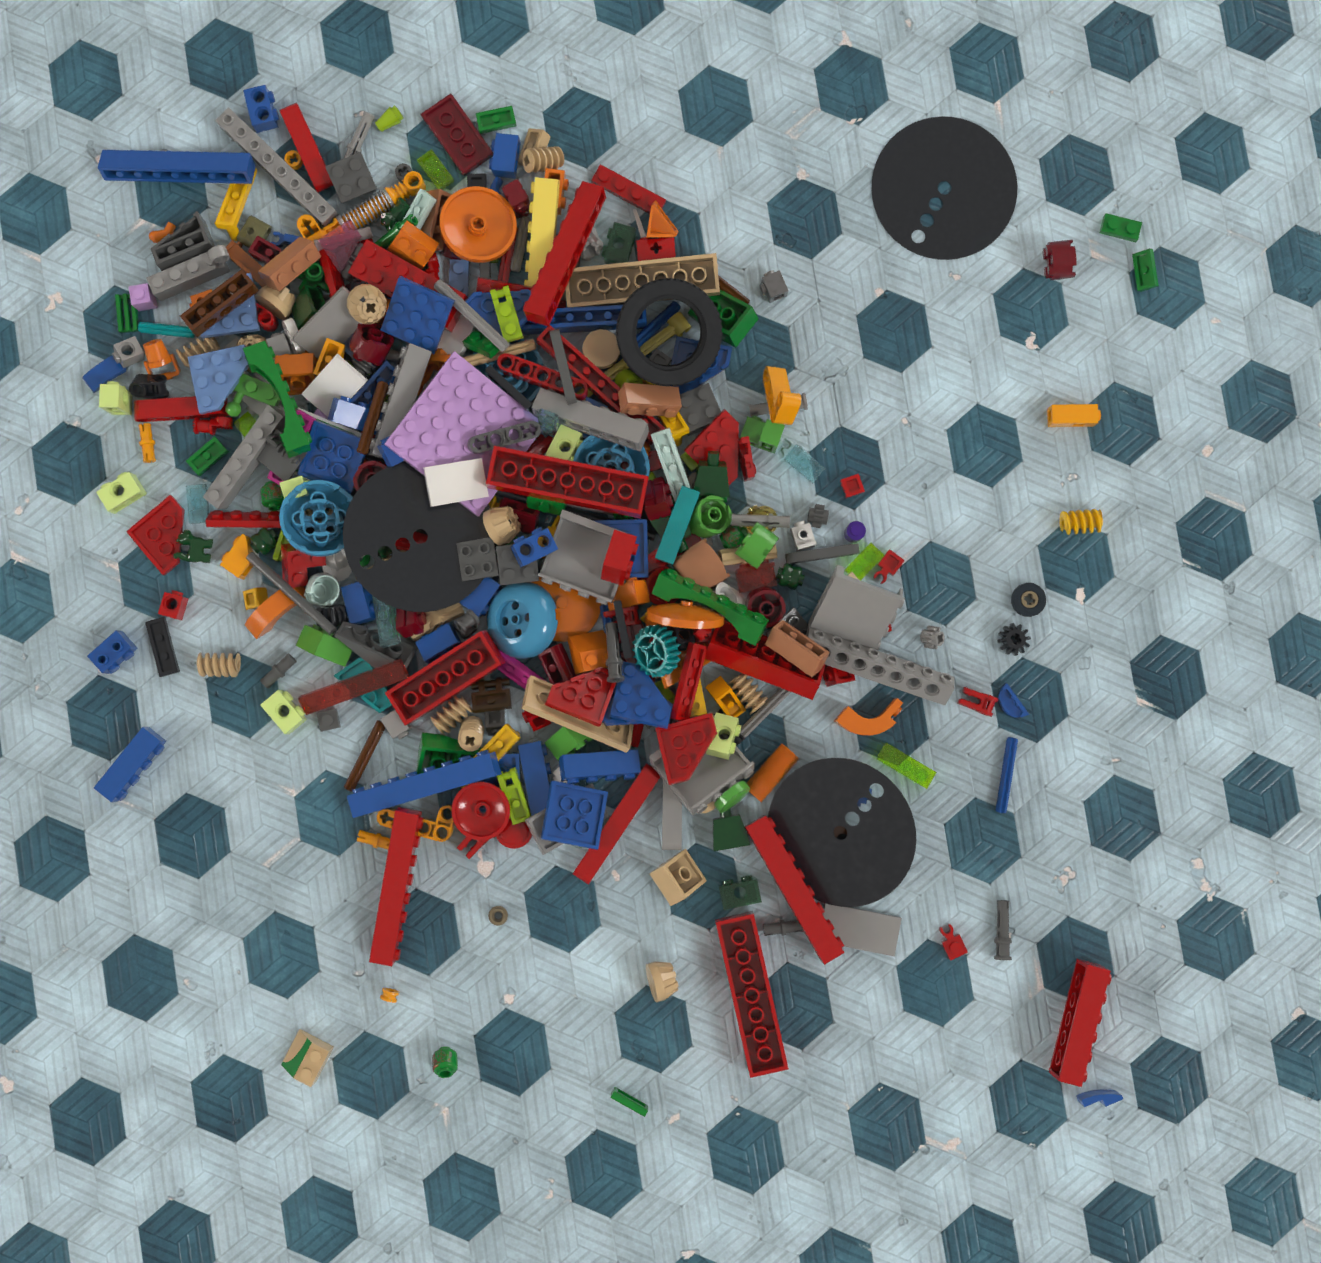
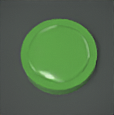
(732, 796)

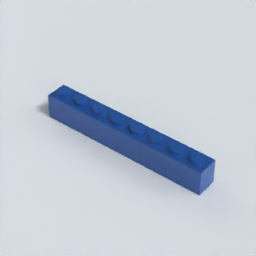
(177, 166)
(583, 320)
(425, 784)

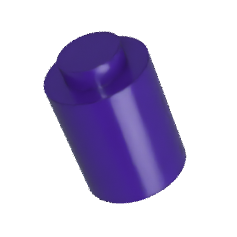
(854, 531)

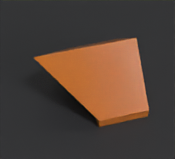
(659, 223)

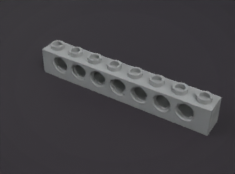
(276, 167)
(884, 668)

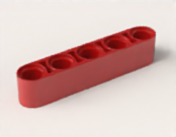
(306, 147)
(535, 371)
(172, 409)

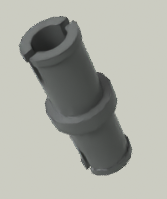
(278, 671)
(782, 927)

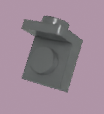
(494, 721)

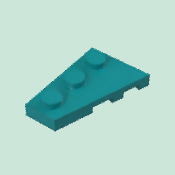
(376, 699)

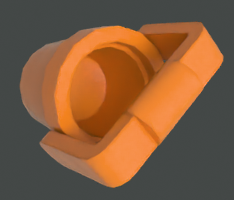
(158, 356)

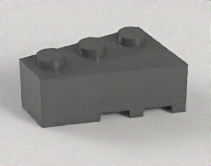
(184, 244)

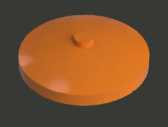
(477, 224)
(574, 613)
(685, 615)

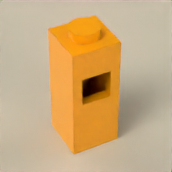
(1073, 415)

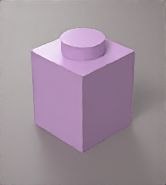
(142, 297)

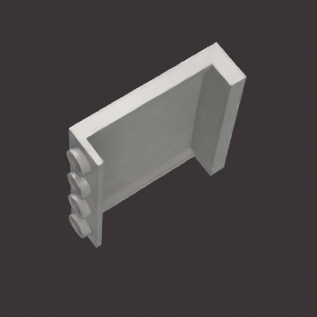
(580, 558)
(855, 610)
(709, 779)

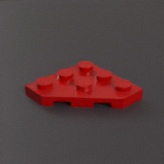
(719, 436)
(158, 534)
(583, 696)
(685, 745)

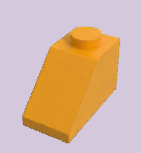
(328, 352)
(725, 697)

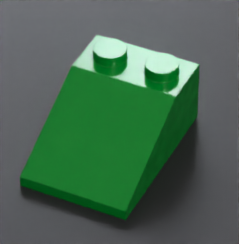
(735, 317)

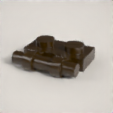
(491, 700)

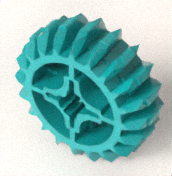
(661, 648)

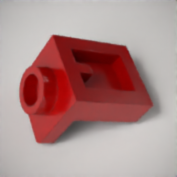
(835, 676)

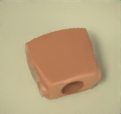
(701, 565)

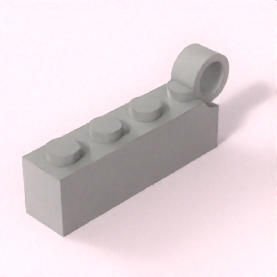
(190, 273)

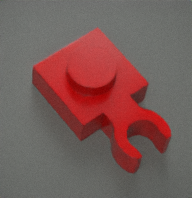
(890, 564)
(953, 944)

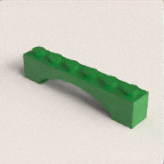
(261, 361)
(747, 623)

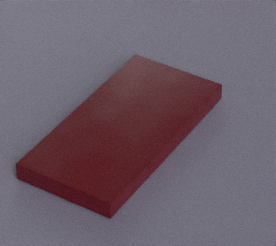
(457, 134)

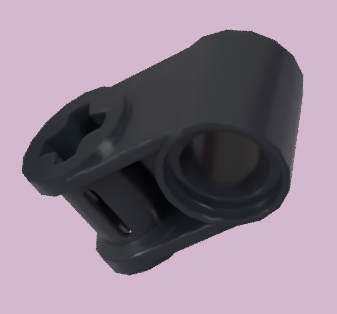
(152, 386)

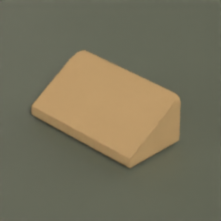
(533, 139)

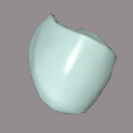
(322, 589)

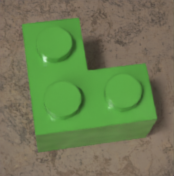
(762, 434)
(321, 644)
(565, 742)

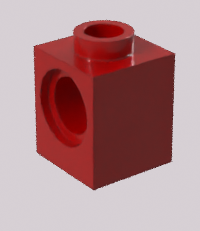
(165, 607)

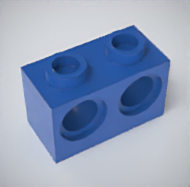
(259, 109)
(535, 551)

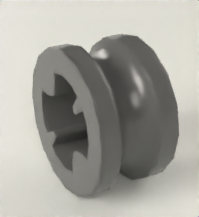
(401, 168)

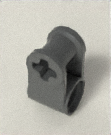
(466, 624)

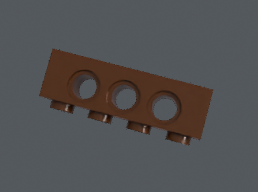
(219, 303)

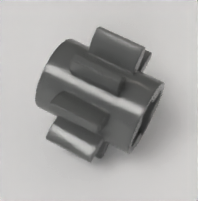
(818, 516)

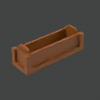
(245, 261)

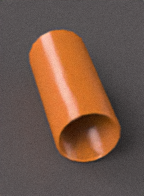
(771, 772)

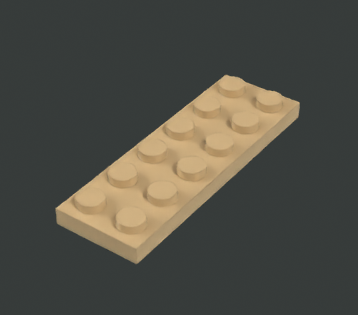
(534, 702)

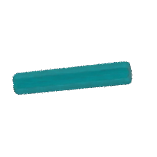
(165, 329)

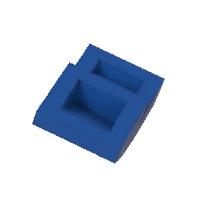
(102, 373)
(1105, 1097)

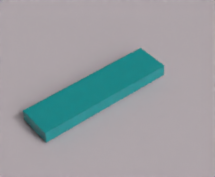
(677, 525)

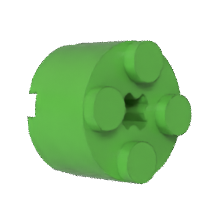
(710, 517)
(757, 545)

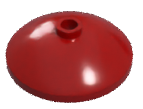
(471, 820)

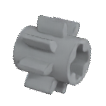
(932, 637)

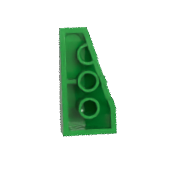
(439, 749)

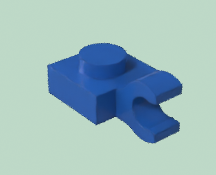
(285, 239)

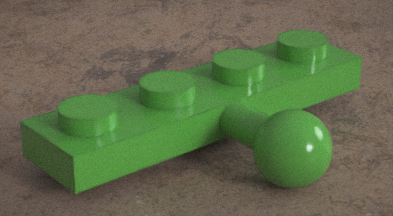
(254, 389)

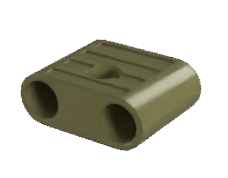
(252, 228)

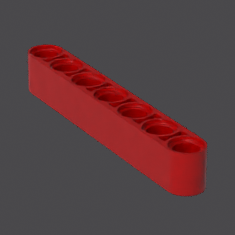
(618, 823)

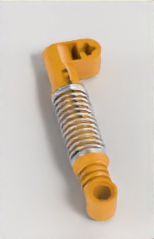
(366, 211)

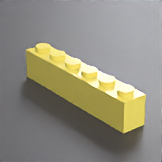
(543, 225)

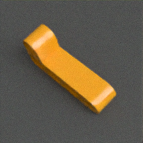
(781, 402)
(434, 825)

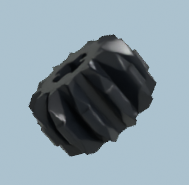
(335, 614)
(1019, 635)

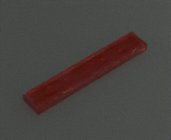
(353, 687)

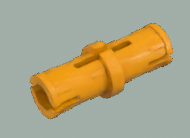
(147, 443)
(376, 840)

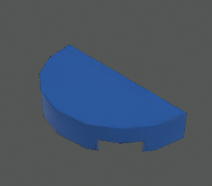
(1010, 703)

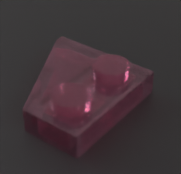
(341, 243)

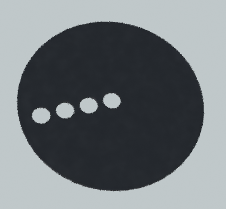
(953, 152)
(394, 507)
(875, 851)

